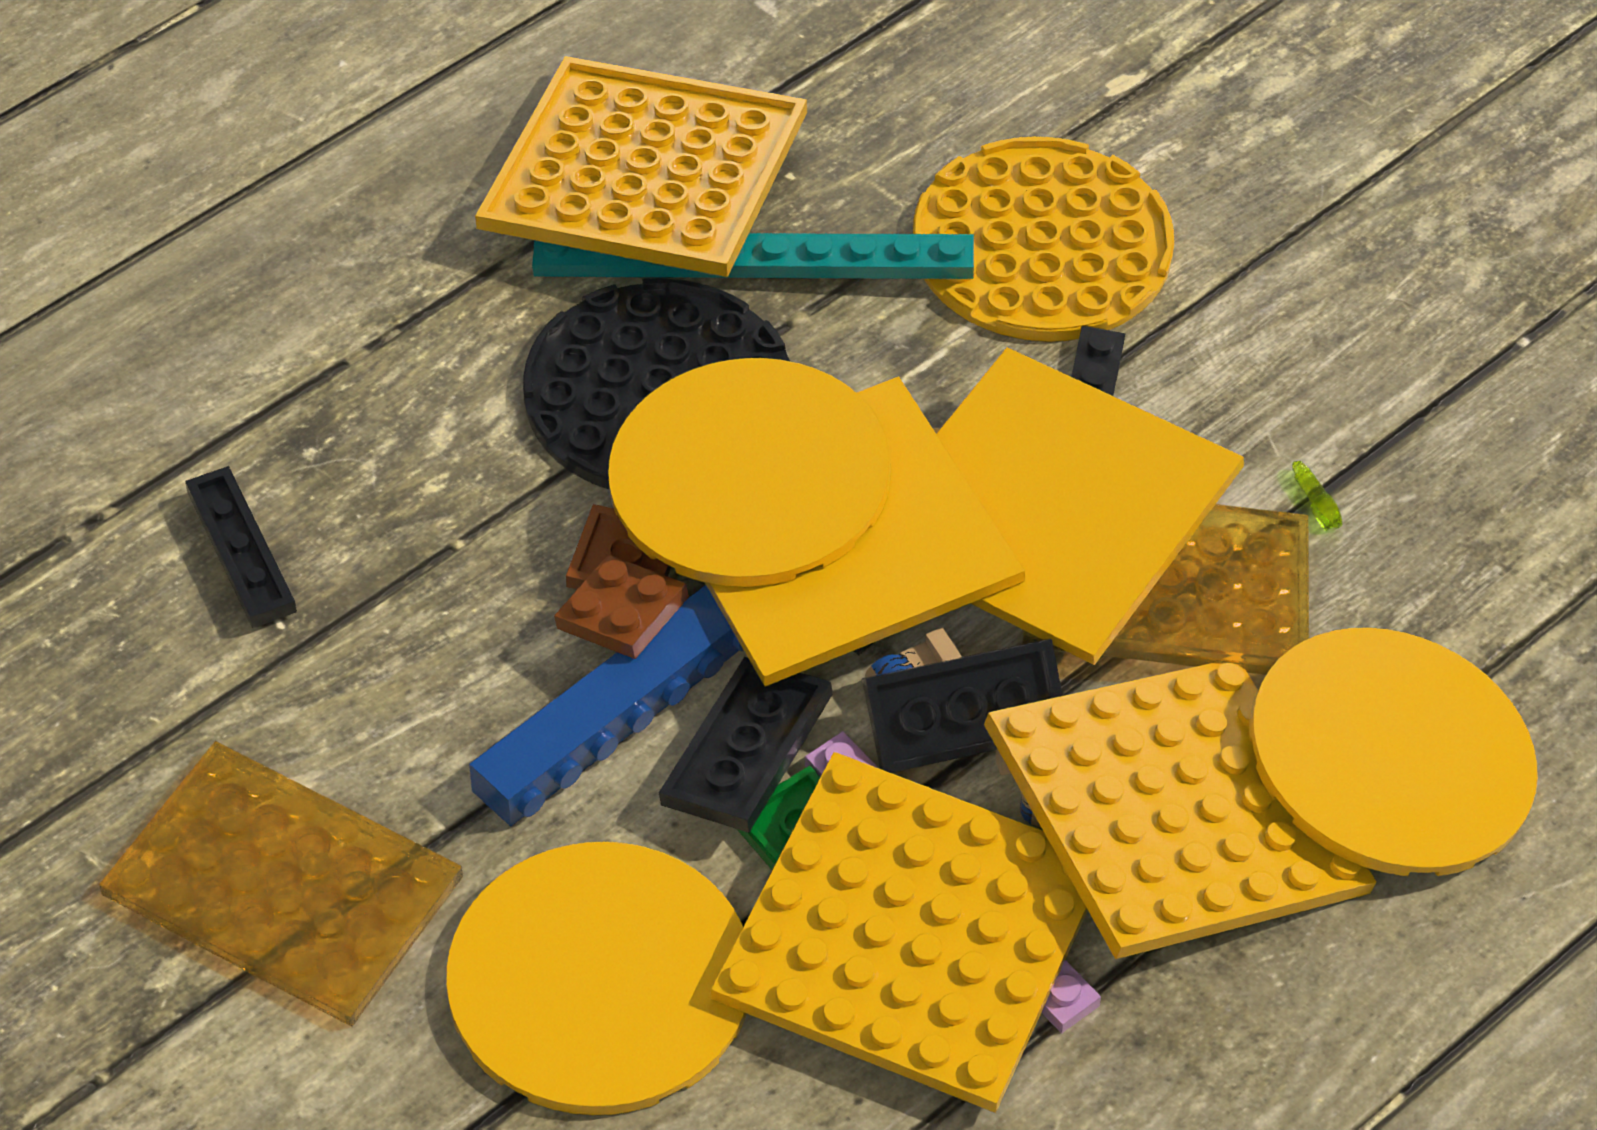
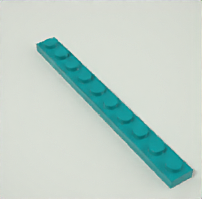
(790, 257)

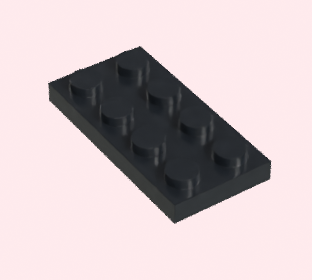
(942, 706)
(745, 747)

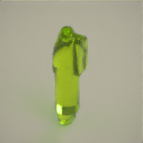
(1323, 505)

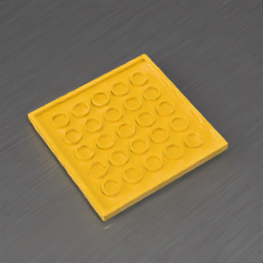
(643, 166)
(1164, 809)
(907, 932)

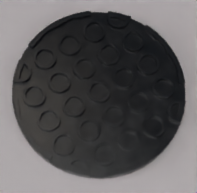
(618, 349)

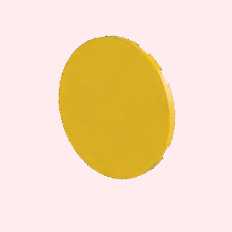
(1055, 237)
(749, 471)
(1393, 751)
(594, 977)

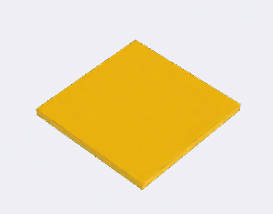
(1082, 495)
(918, 560)

